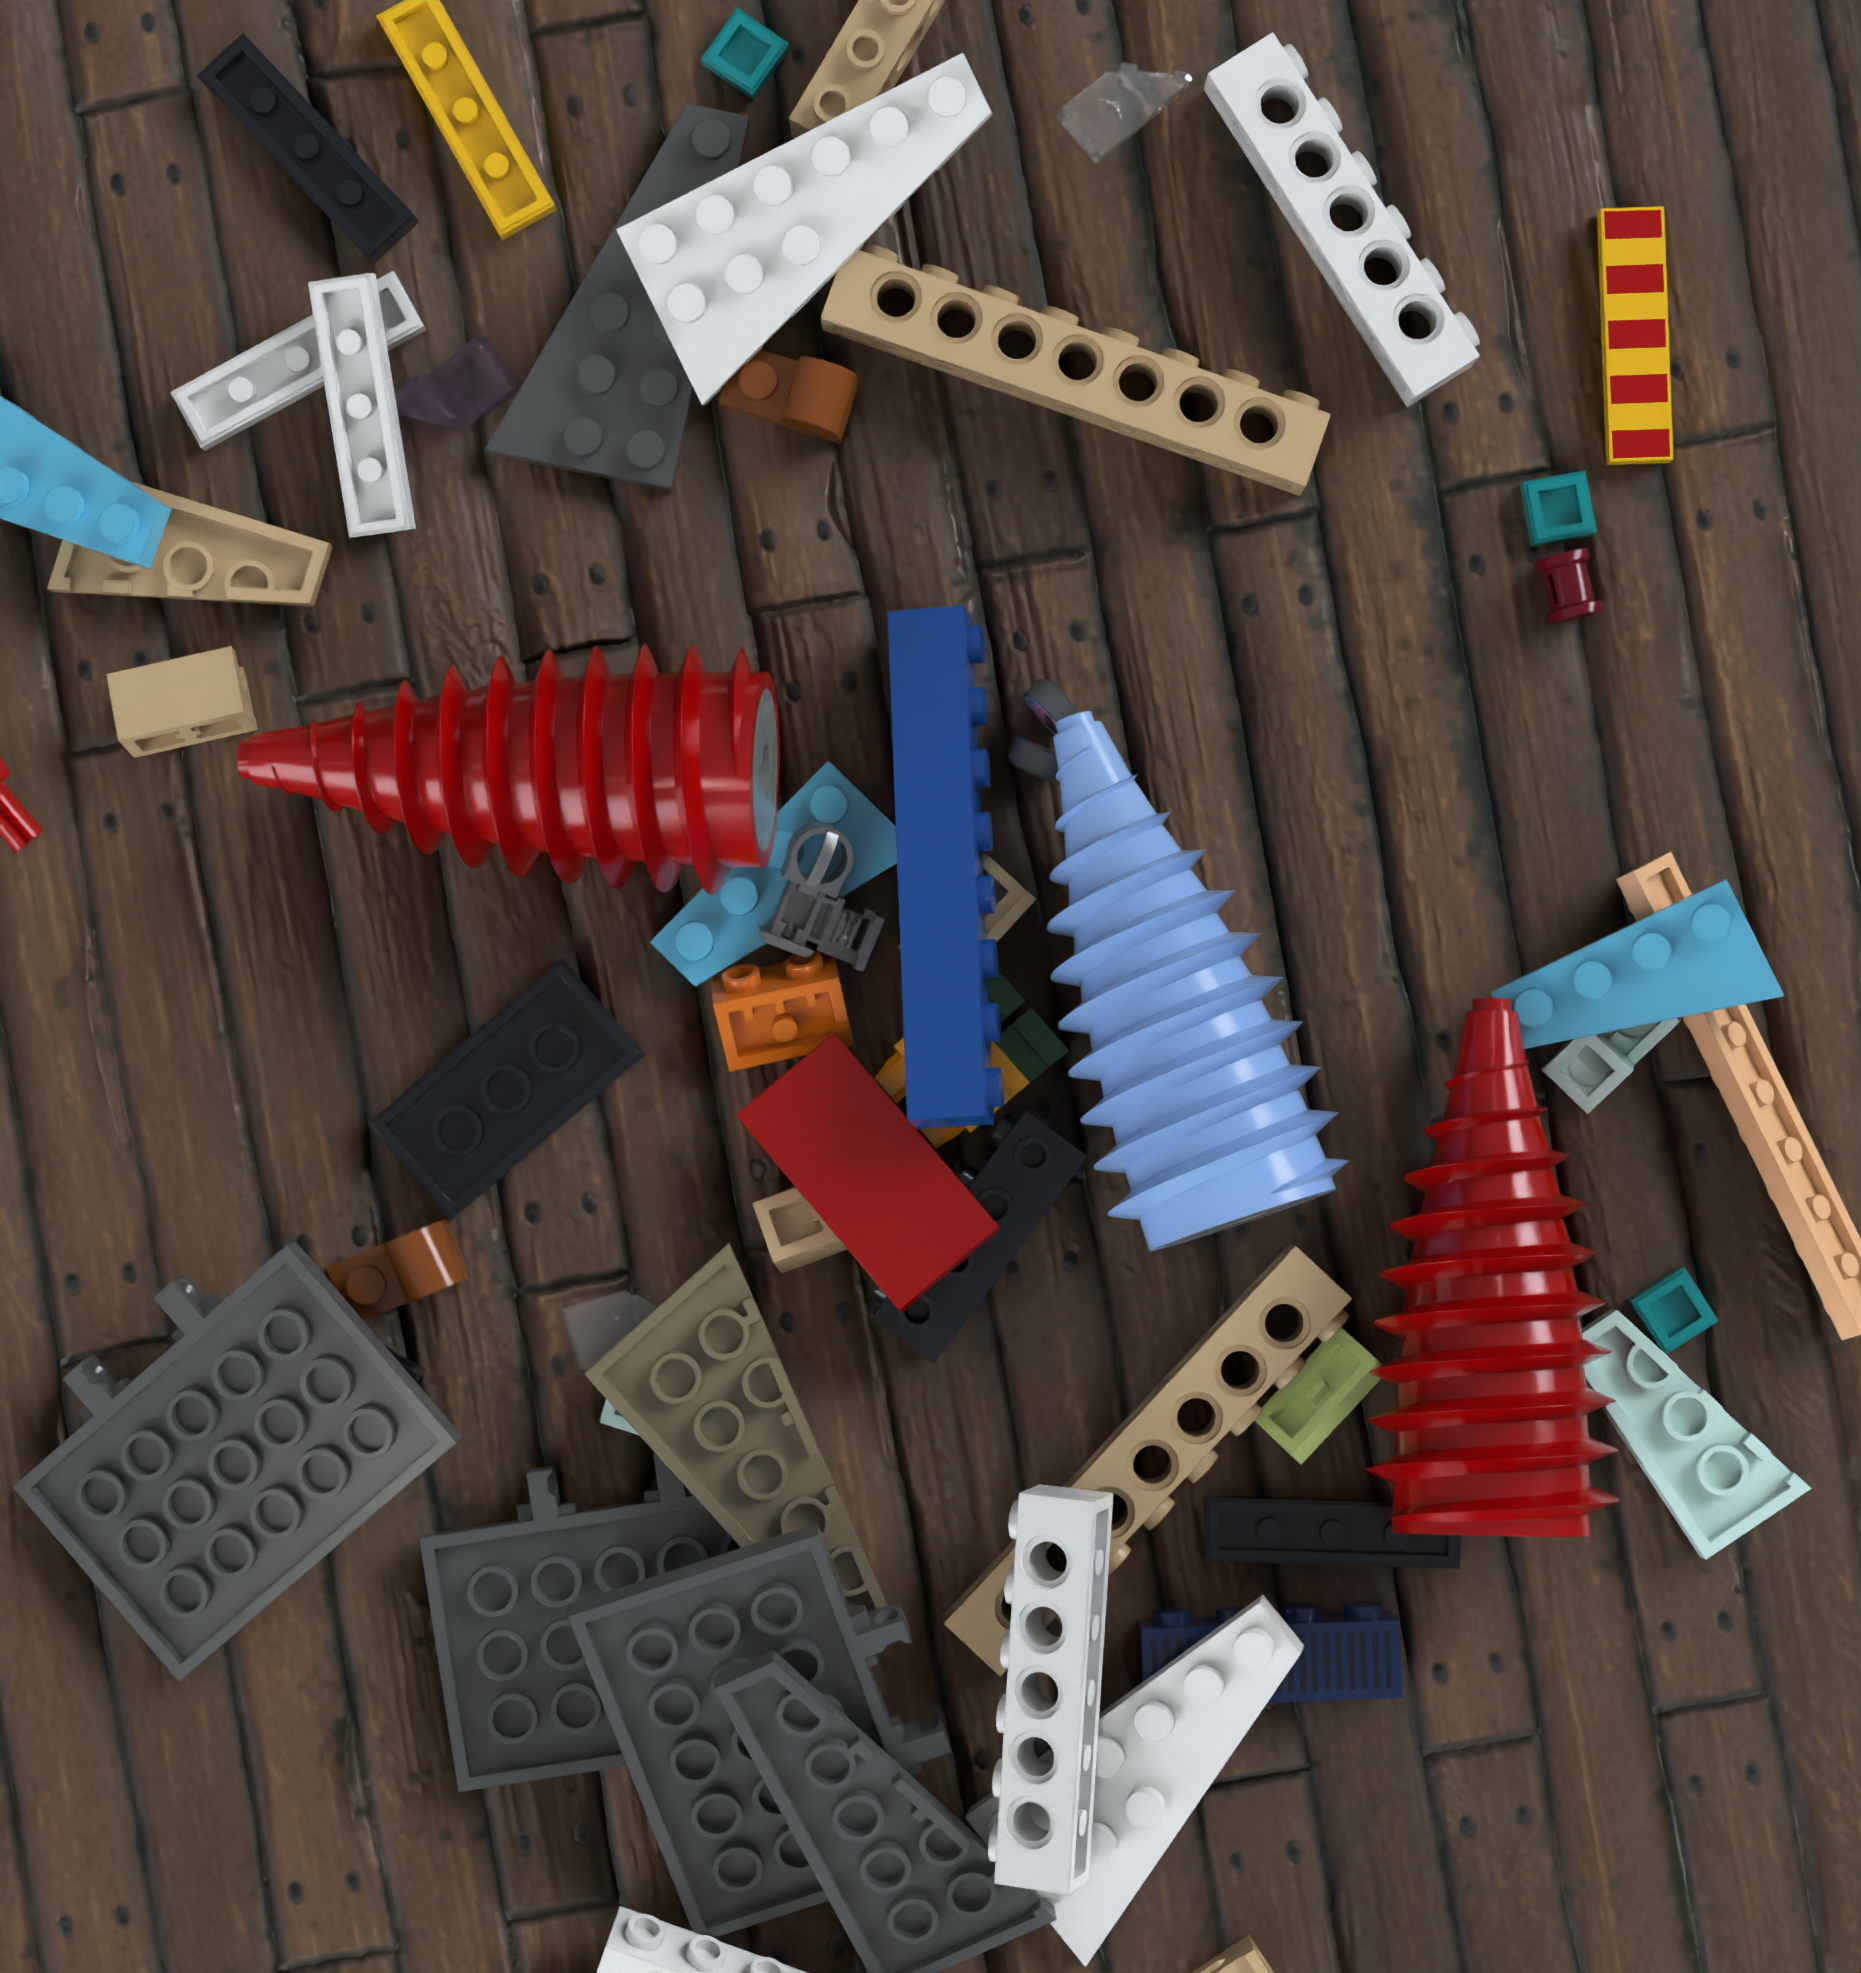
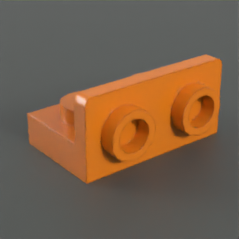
(779, 1009)

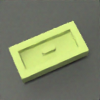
(1319, 1395)

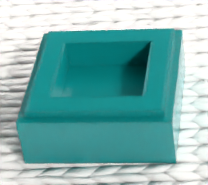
(745, 53)
(1558, 508)
(1672, 1310)

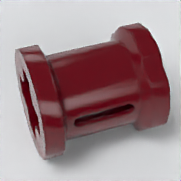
(1568, 586)

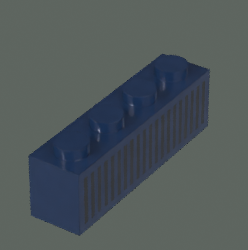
(1341, 1659)

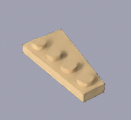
(205, 558)

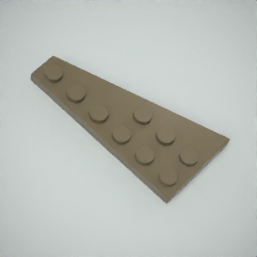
(727, 1422)

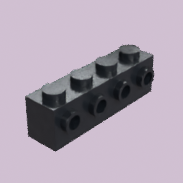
(1016, 1190)

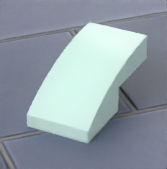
(1598, 1063)

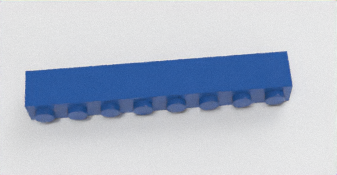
(941, 868)

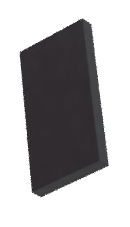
(506, 1089)

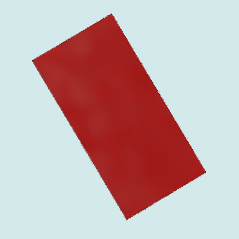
(868, 1172)

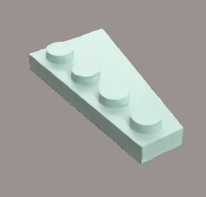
(1689, 1447)

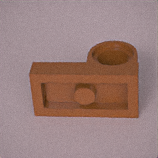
(795, 394)
(400, 1270)

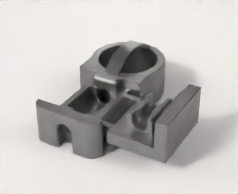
(809, 915)

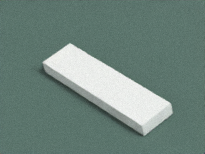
(277, 372)
(362, 404)

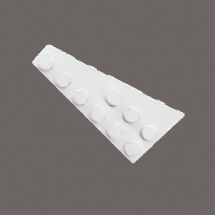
(771, 233)
(1158, 1760)

